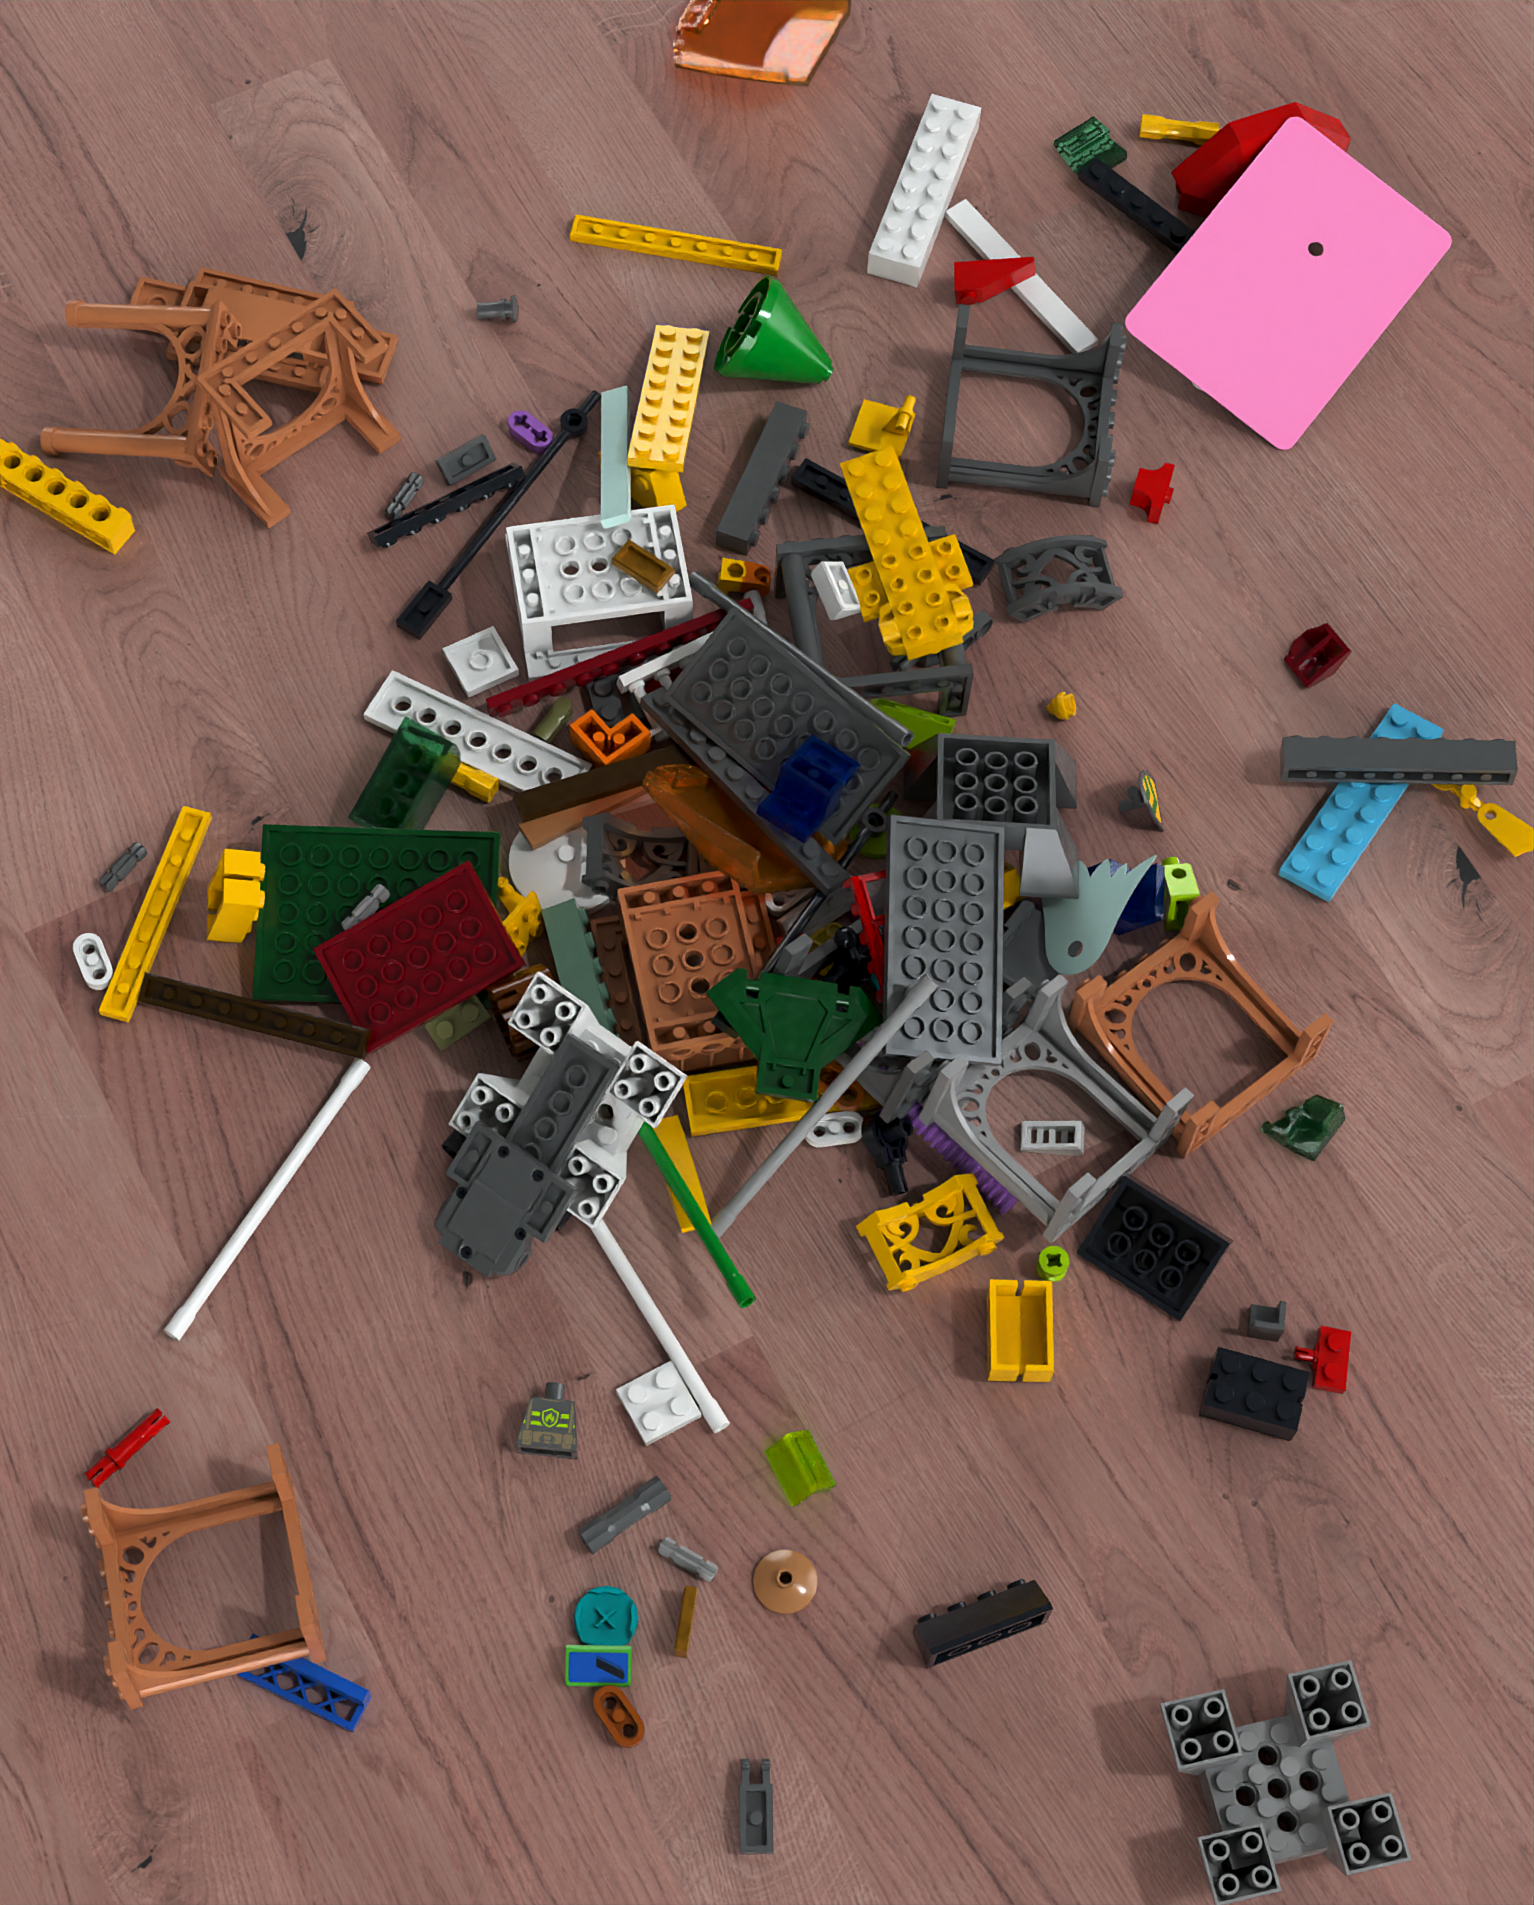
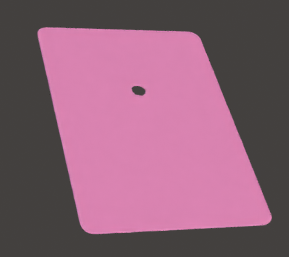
(1261, 315)

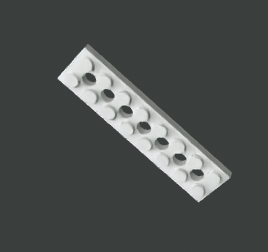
(473, 724)

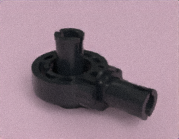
(888, 1147)

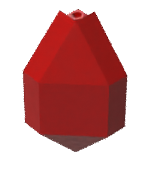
(1221, 161)

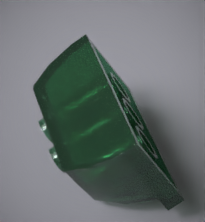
(407, 780)

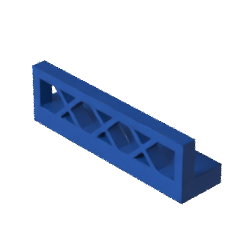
(319, 1677)

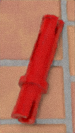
(126, 1448)

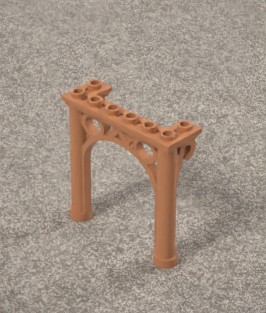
(185, 445)

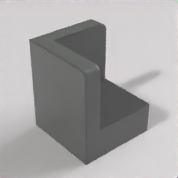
(1266, 1321)

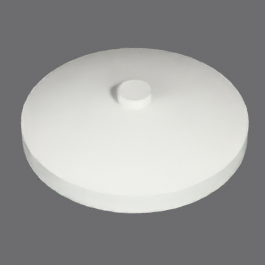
(555, 871)

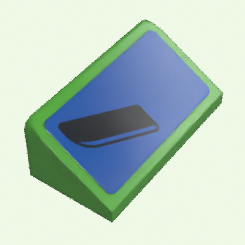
(598, 1665)

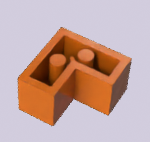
(609, 745)

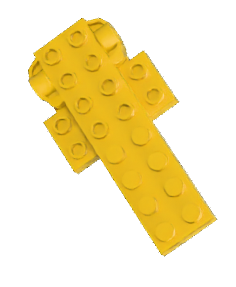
(911, 581)

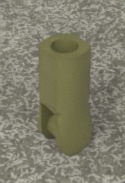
(553, 722)

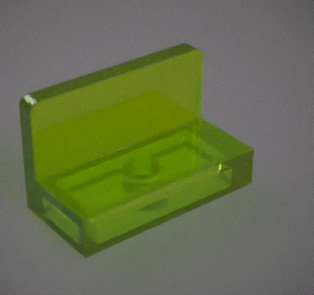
(799, 1466)

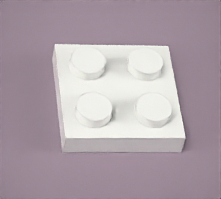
(480, 661)
(658, 1403)

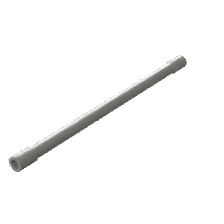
(913, 1000)

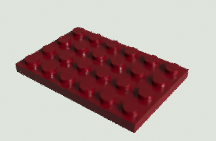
(420, 956)

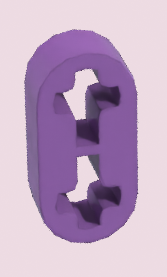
(533, 429)

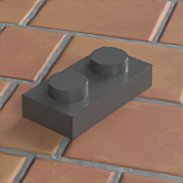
(465, 459)

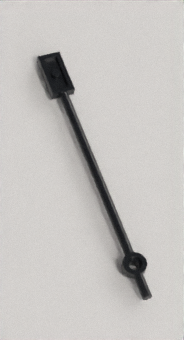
(435, 598)
(878, 820)

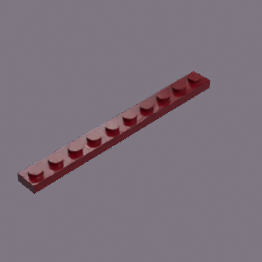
(607, 663)

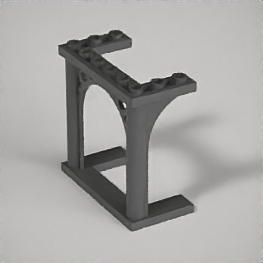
(1090, 368)
(792, 564)
(892, 1089)

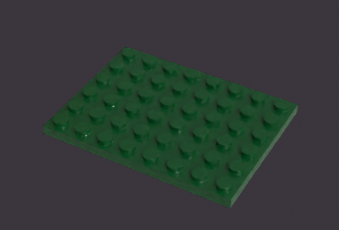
(322, 876)

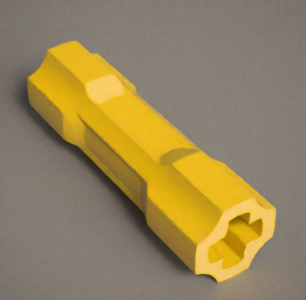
(1159, 127)
(476, 782)

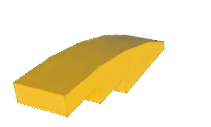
(675, 1143)

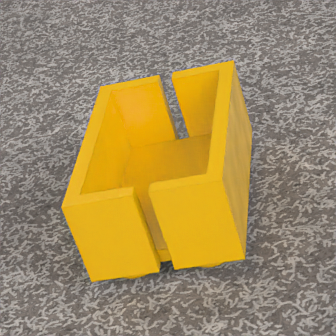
(234, 895)
(1020, 1331)

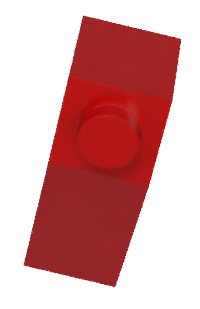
(987, 278)

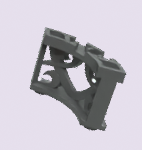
(1094, 590)
(608, 831)

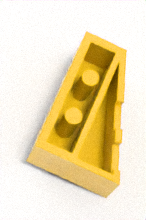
(656, 487)

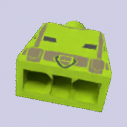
(1178, 886)

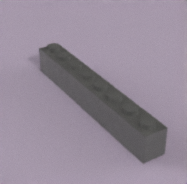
(1398, 760)

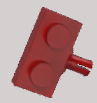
(1328, 1359)

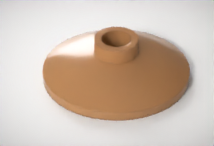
(785, 1597)

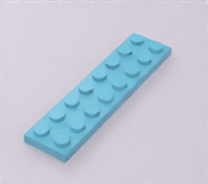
(1351, 817)

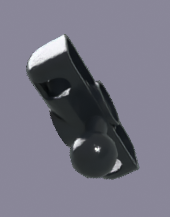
(849, 965)

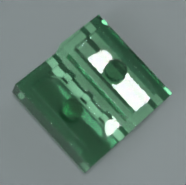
(1089, 142)

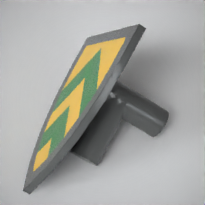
(1147, 798)

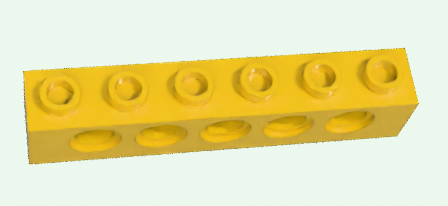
(109, 534)

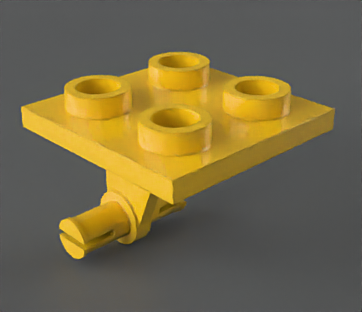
(883, 426)
(525, 915)

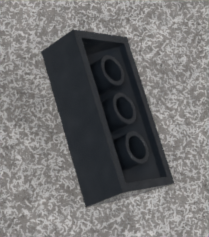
(982, 1622)

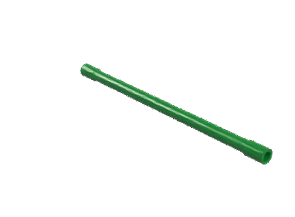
(734, 1280)

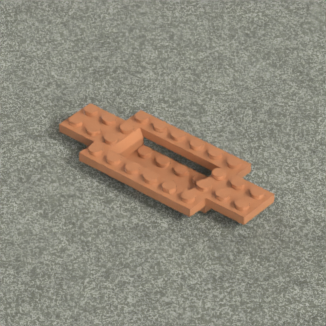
(258, 309)

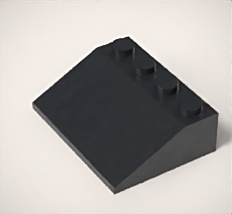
(1154, 1246)

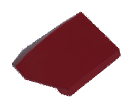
(1317, 654)

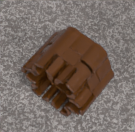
(504, 999)

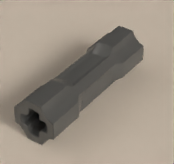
(606, 1527)

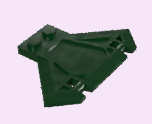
(792, 1027)

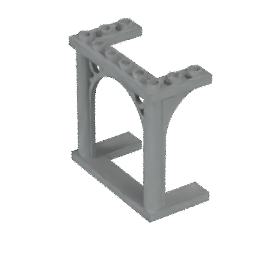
(1049, 1034)

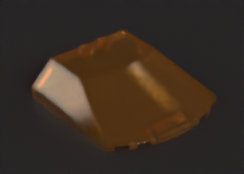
(758, 38)
(725, 832)

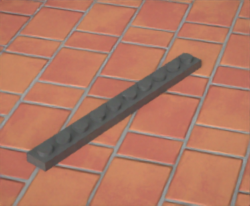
(743, 791)

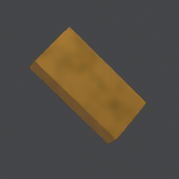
(643, 566)
(685, 1621)

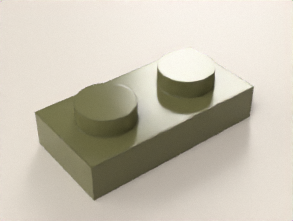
(457, 1022)

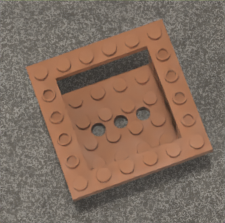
(730, 935)

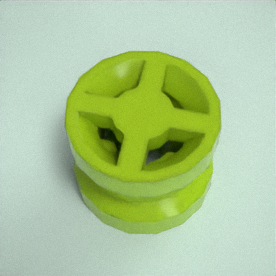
(1049, 1269)

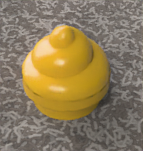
(1062, 706)

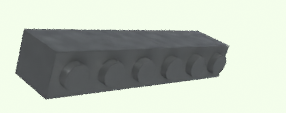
(762, 478)

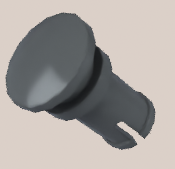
(501, 309)

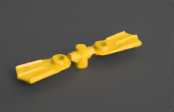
(1505, 827)

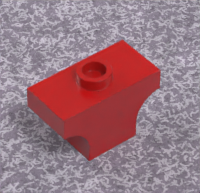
(1153, 490)

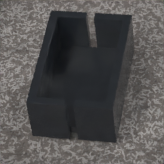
(1254, 1394)

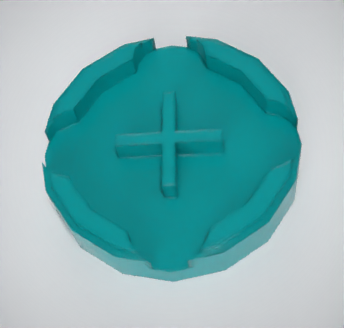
(606, 1617)

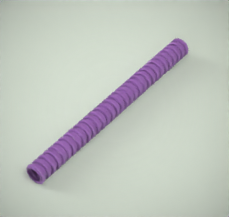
(961, 1159)

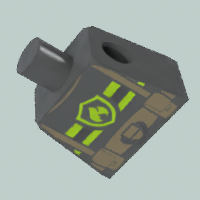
(549, 1425)

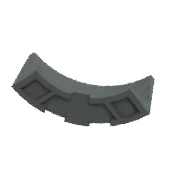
(1025, 948)

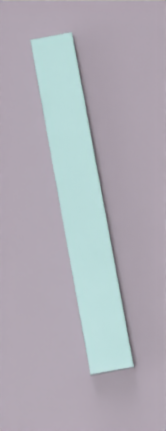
(614, 453)

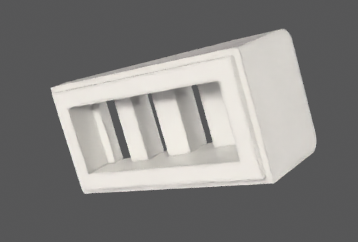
(1052, 1147)

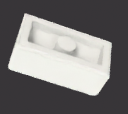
(835, 589)

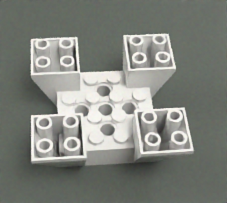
(636, 1094)

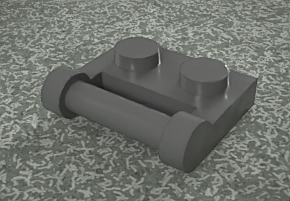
(607, 703)

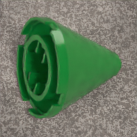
(772, 340)

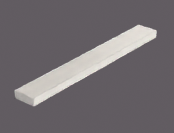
(1032, 291)

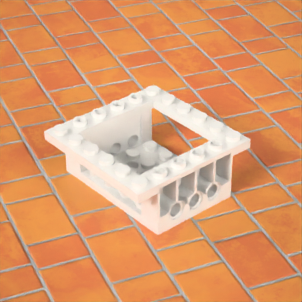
(553, 598)

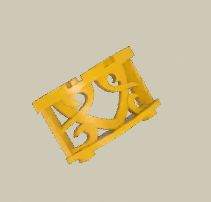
(948, 1195)

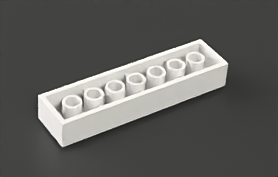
(923, 190)

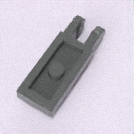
(756, 1811)

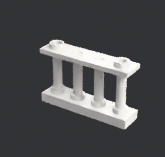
(659, 670)

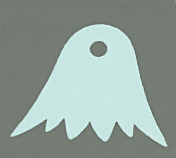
(1089, 917)

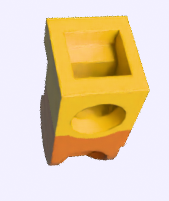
(743, 577)

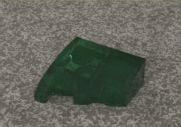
(1308, 1126)

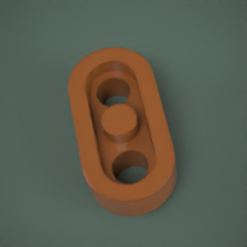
(855, 1089)
(619, 1717)

